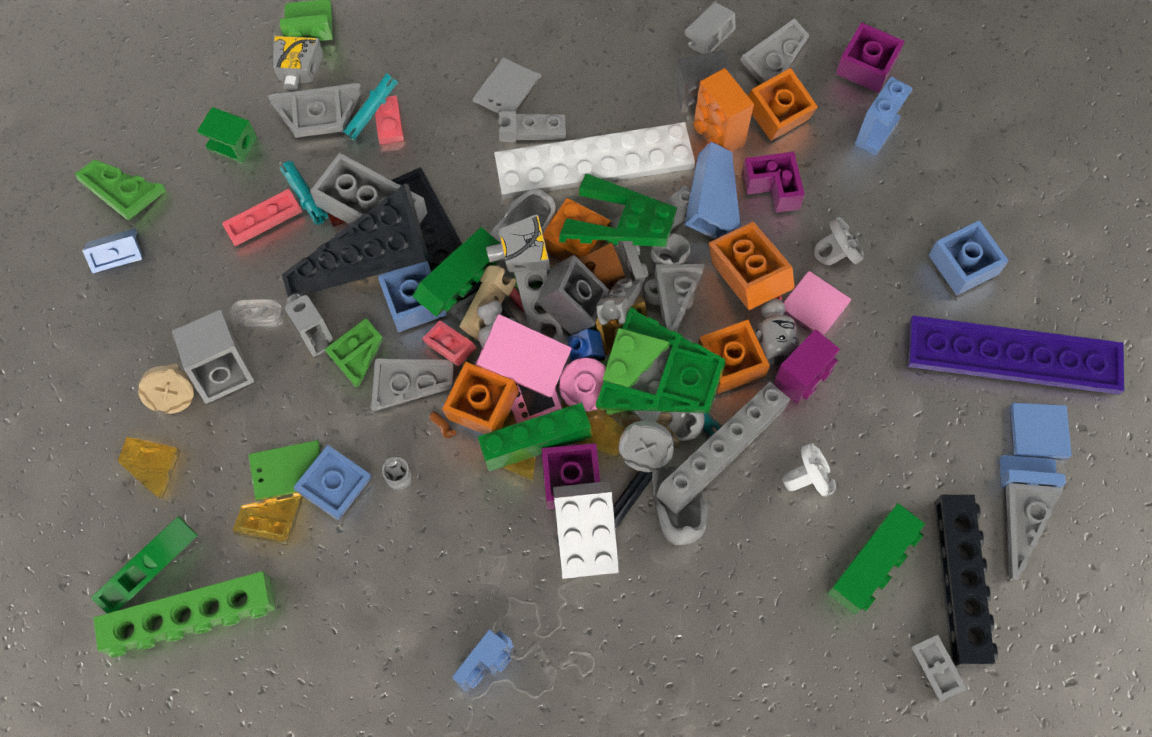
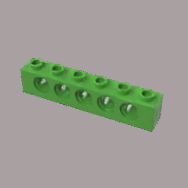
(112, 626)

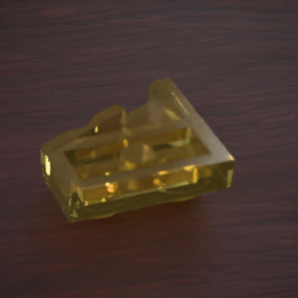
(149, 463)
(269, 520)

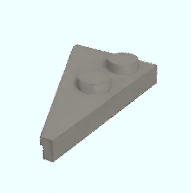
(675, 290)
(1027, 513)

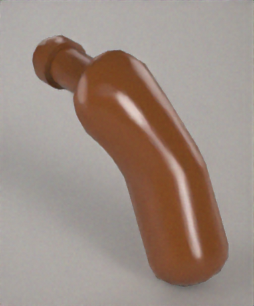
(442, 423)

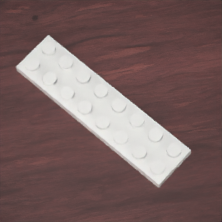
(604, 156)

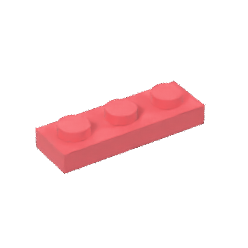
(261, 217)

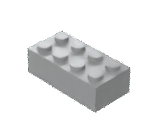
(353, 189)

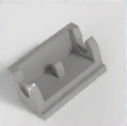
(711, 28)
(939, 668)

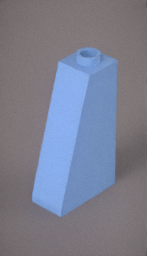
(713, 194)

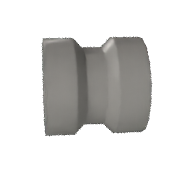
(393, 469)

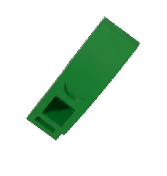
(144, 566)

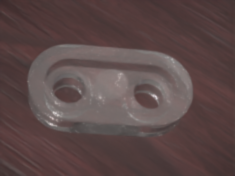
(255, 313)

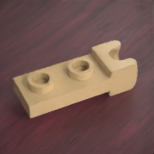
(493, 288)

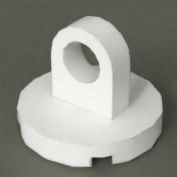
(813, 471)

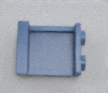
(882, 116)

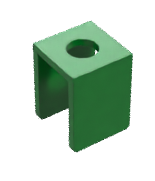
(227, 134)

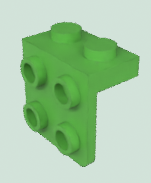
(308, 20)

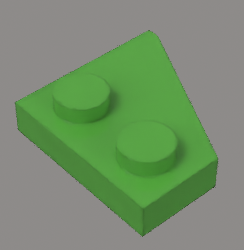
(355, 351)
(632, 356)

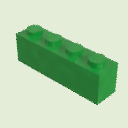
(456, 274)
(528, 437)
(876, 559)

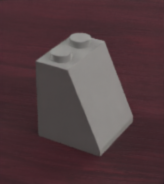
(212, 356)

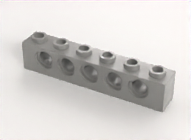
(535, 320)
(722, 448)

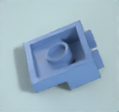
(489, 654)

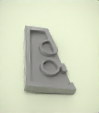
(775, 52)
(409, 379)

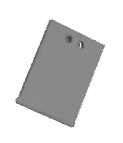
(506, 86)

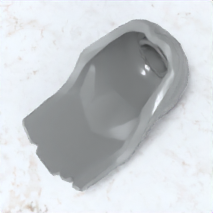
(527, 205)
(688, 523)

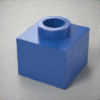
(586, 345)

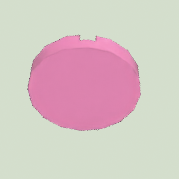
(582, 382)

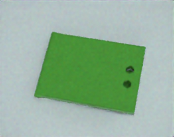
(281, 468)

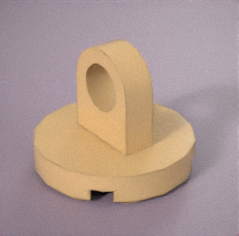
(166, 389)

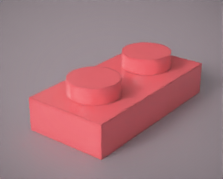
(389, 122)
(449, 343)

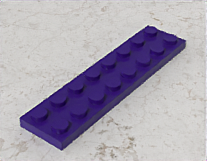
(1016, 355)

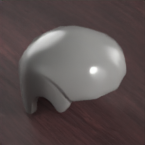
(675, 252)
(686, 425)

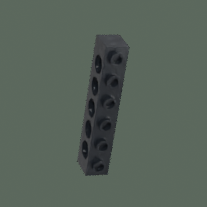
(963, 651)

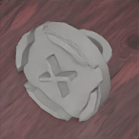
(843, 244)
(646, 446)

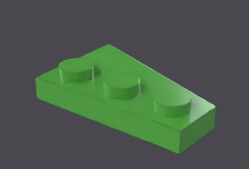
(119, 190)

